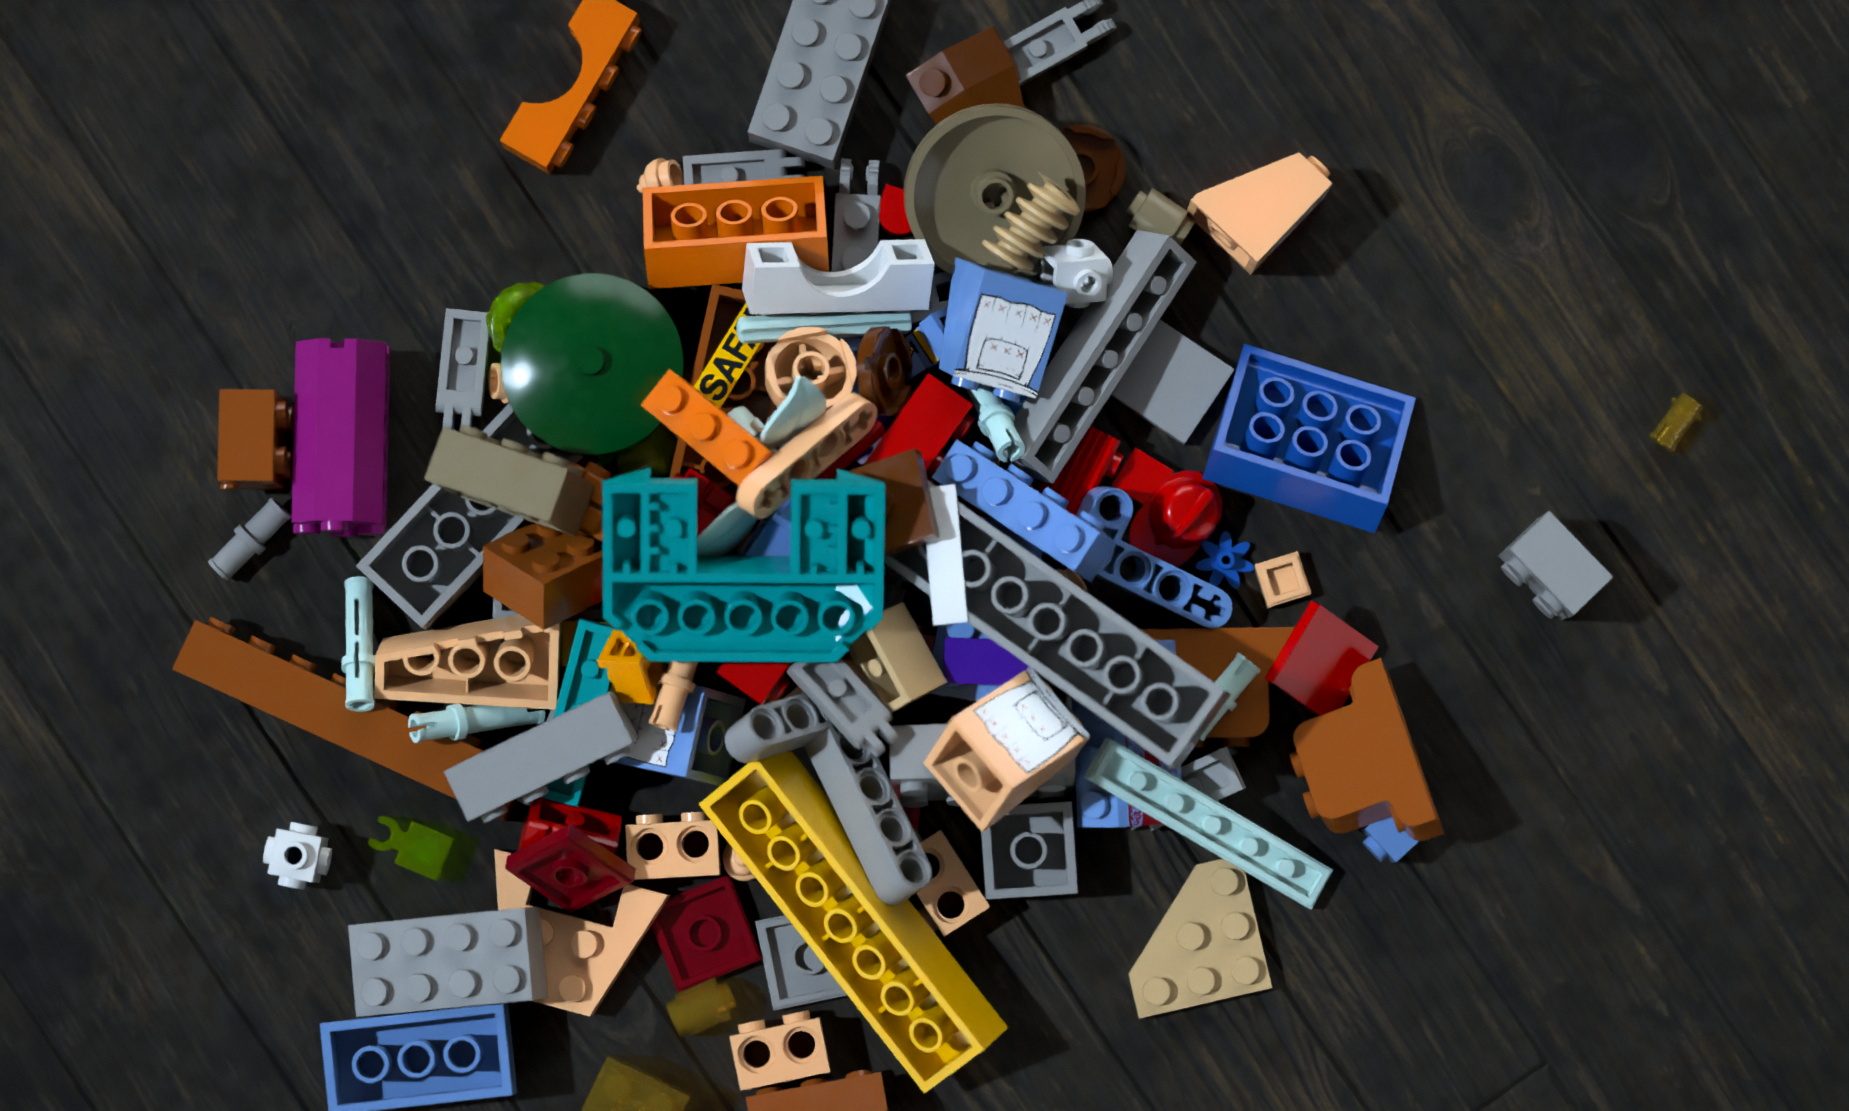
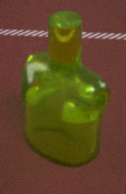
(652, 452)

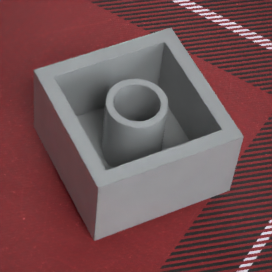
(1554, 567)
(1030, 852)

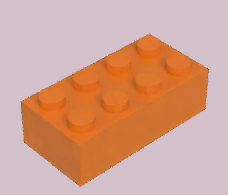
(703, 229)

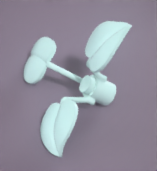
(797, 412)

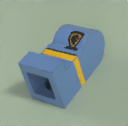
(926, 344)

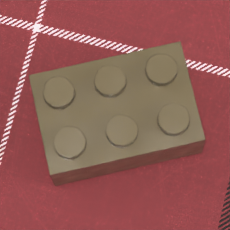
(510, 479)

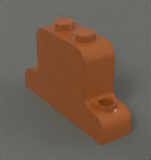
(1212, 652)
(1365, 762)

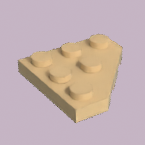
(1203, 945)

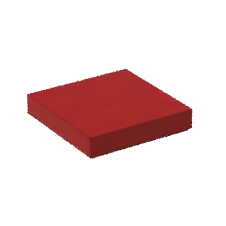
(1320, 660)

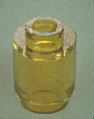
(701, 1007)

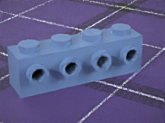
(1025, 511)

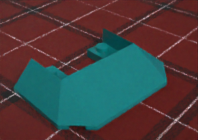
(743, 605)

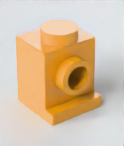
(630, 671)

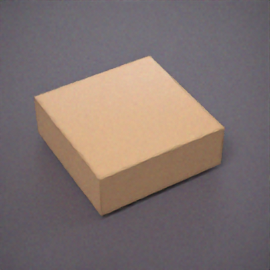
(1282, 579)

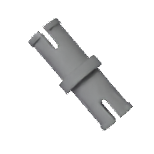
(249, 539)

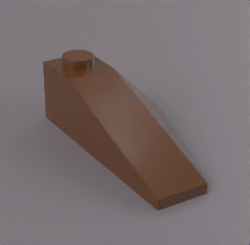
(968, 75)

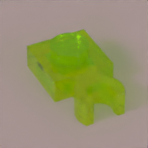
(419, 849)

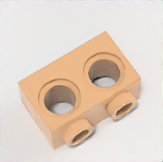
(673, 860)
(950, 877)
(782, 1063)

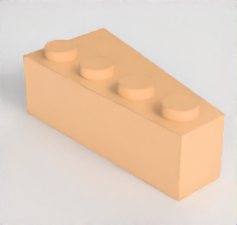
(474, 664)

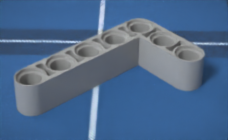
(853, 783)

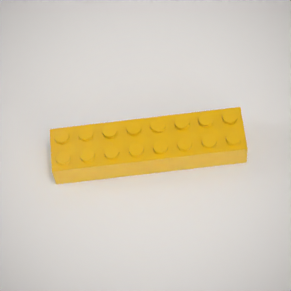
(873, 949)

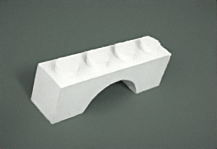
(890, 279)

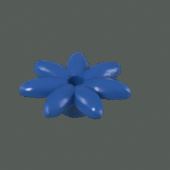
(1215, 562)

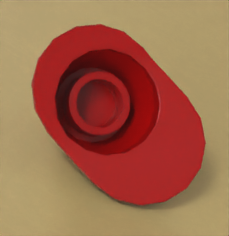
(1177, 517)

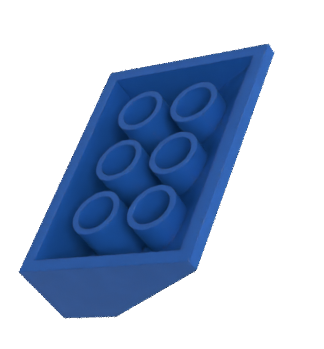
(1309, 438)

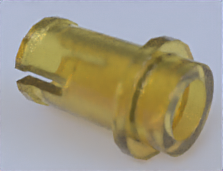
(1677, 421)

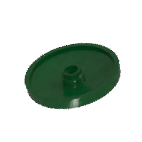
(586, 361)

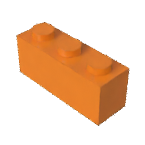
(706, 427)

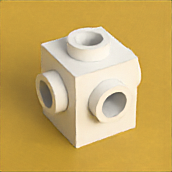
(1078, 270)
(314, 861)

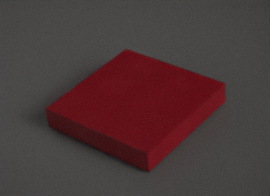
(570, 868)
(705, 933)

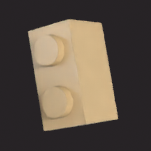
(896, 660)

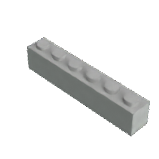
(1099, 353)

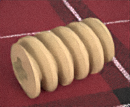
(1032, 225)

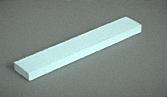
(1208, 823)

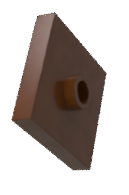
(908, 500)

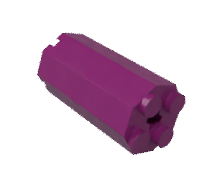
(340, 437)

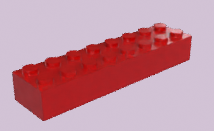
(929, 423)

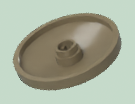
(975, 170)

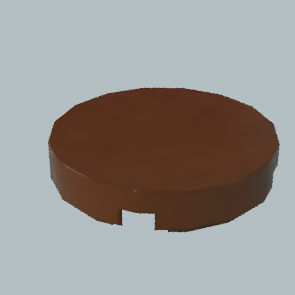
(1100, 162)
(882, 369)

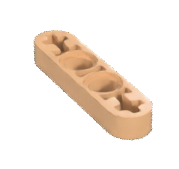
(841, 426)

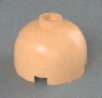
(814, 356)

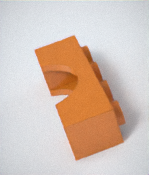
(544, 130)

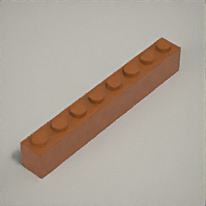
(318, 704)

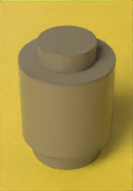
(1159, 215)

